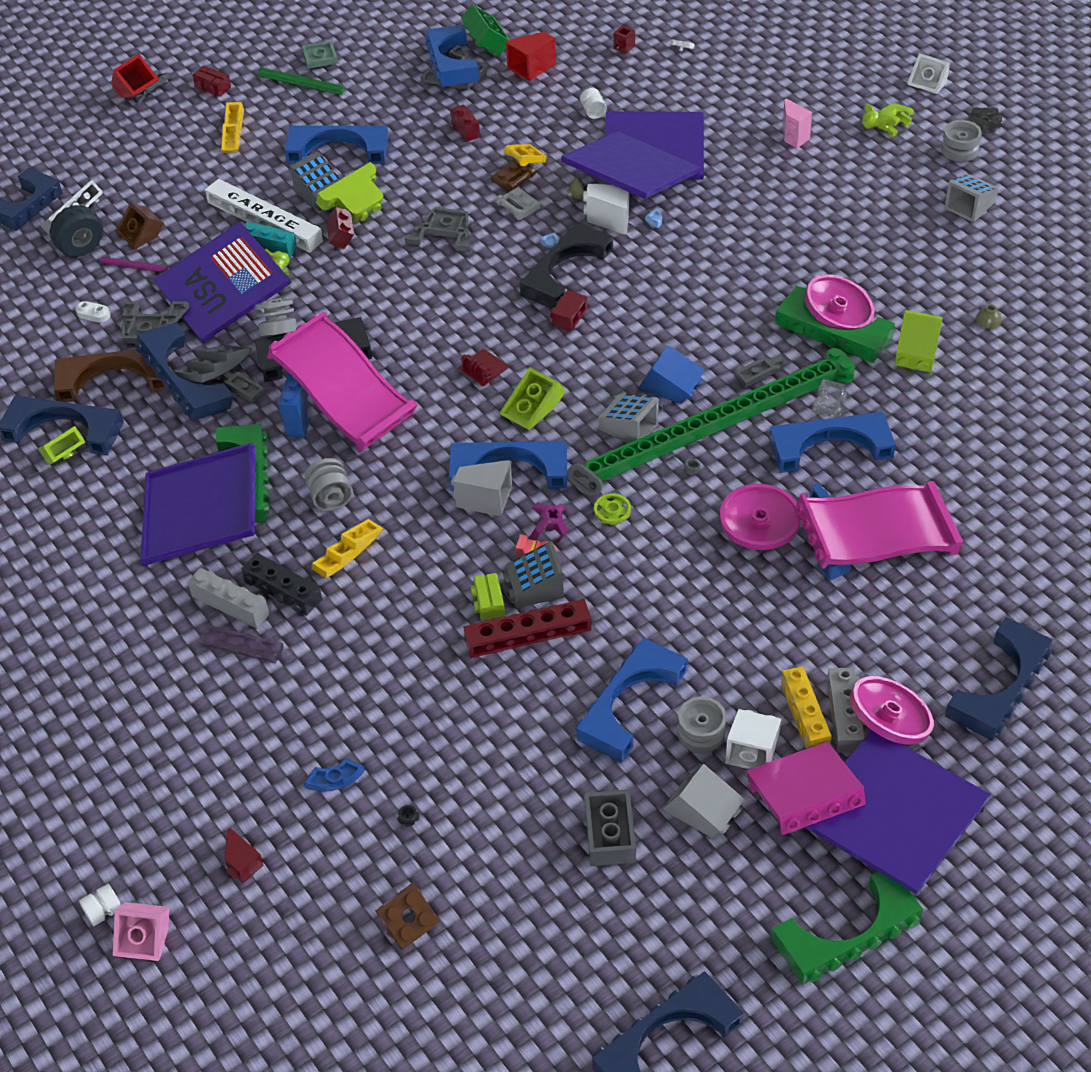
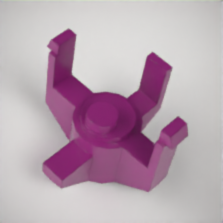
(549, 520)

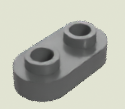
(584, 481)

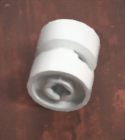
(593, 103)
(99, 905)

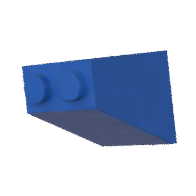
(672, 376)

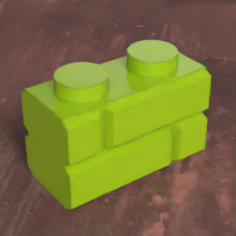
(488, 597)

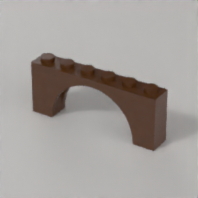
(74, 372)

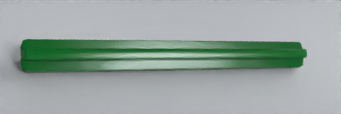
(301, 81)

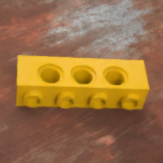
(804, 707)

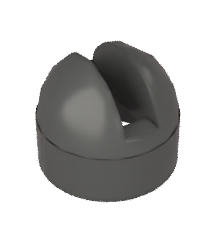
(691, 467)

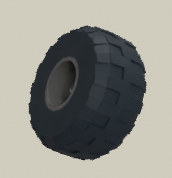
(76, 231)

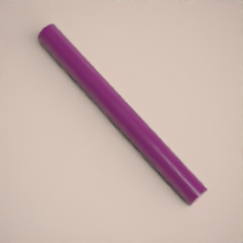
(132, 264)

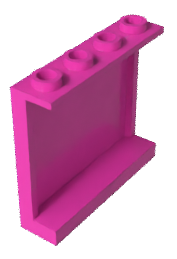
(807, 787)

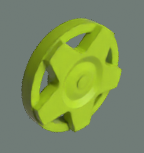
(612, 510)

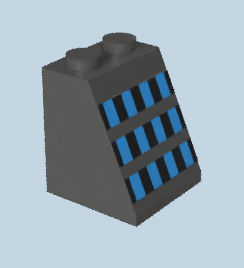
(311, 177)
(535, 577)

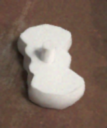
(682, 44)

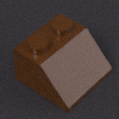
(139, 225)

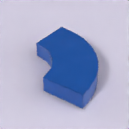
(334, 777)

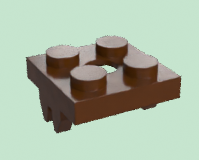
(391, 916)

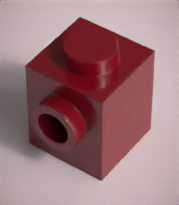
(624, 39)

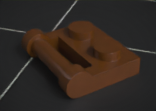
(512, 175)

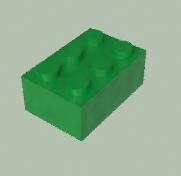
(485, 30)

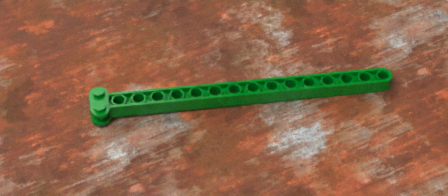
(834, 368)

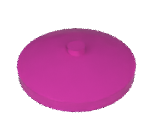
(838, 303)
(759, 517)
(891, 710)

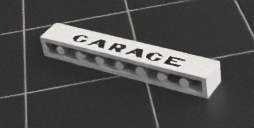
(258, 211)

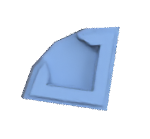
(654, 218)
(549, 240)

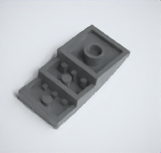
(213, 362)

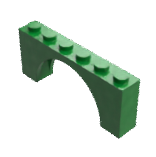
(862, 342)
(243, 434)
(814, 956)

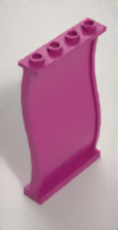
(341, 381)
(878, 524)

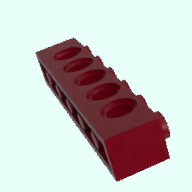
(527, 628)

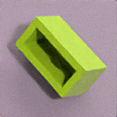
(62, 446)

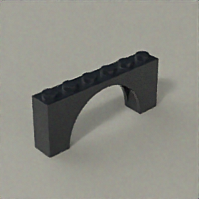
(579, 241)
(273, 371)

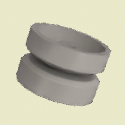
(961, 140)
(701, 724)

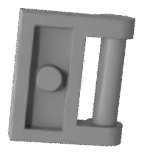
(521, 200)

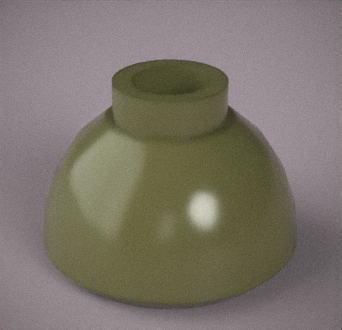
(576, 189)
(989, 317)

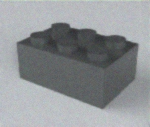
(610, 827)

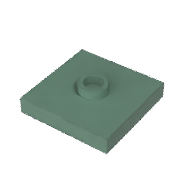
(319, 54)

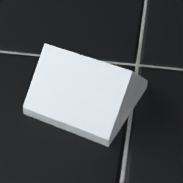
(929, 74)

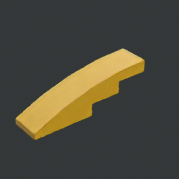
(347, 549)

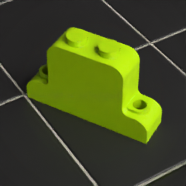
(354, 193)

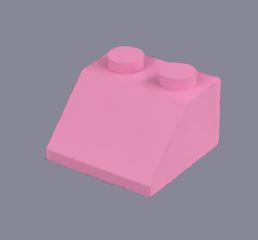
(796, 124)
(140, 931)

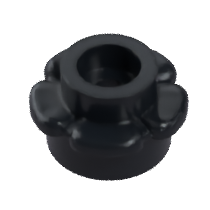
(408, 810)

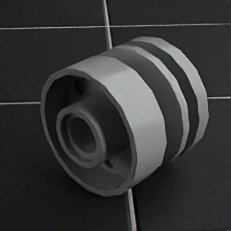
(276, 317)
(328, 484)

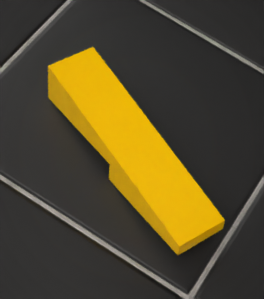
(232, 127)

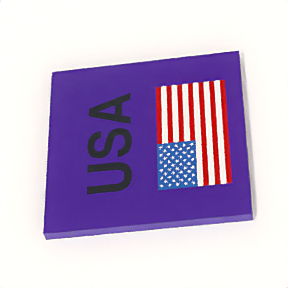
(222, 281)

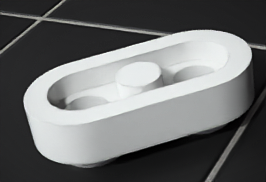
(92, 311)

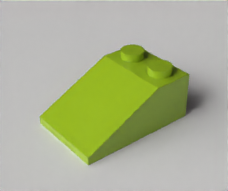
(918, 341)
(532, 399)

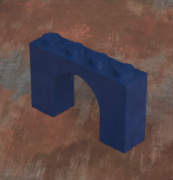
(44, 191)

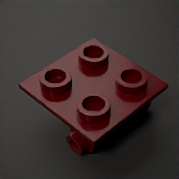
(482, 366)

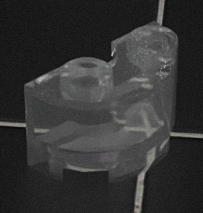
(829, 399)

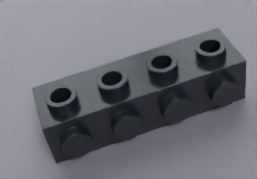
(281, 584)

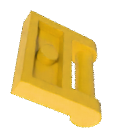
(525, 154)

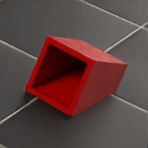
(531, 54)
(132, 77)

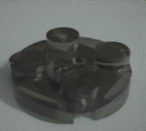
(993, 118)

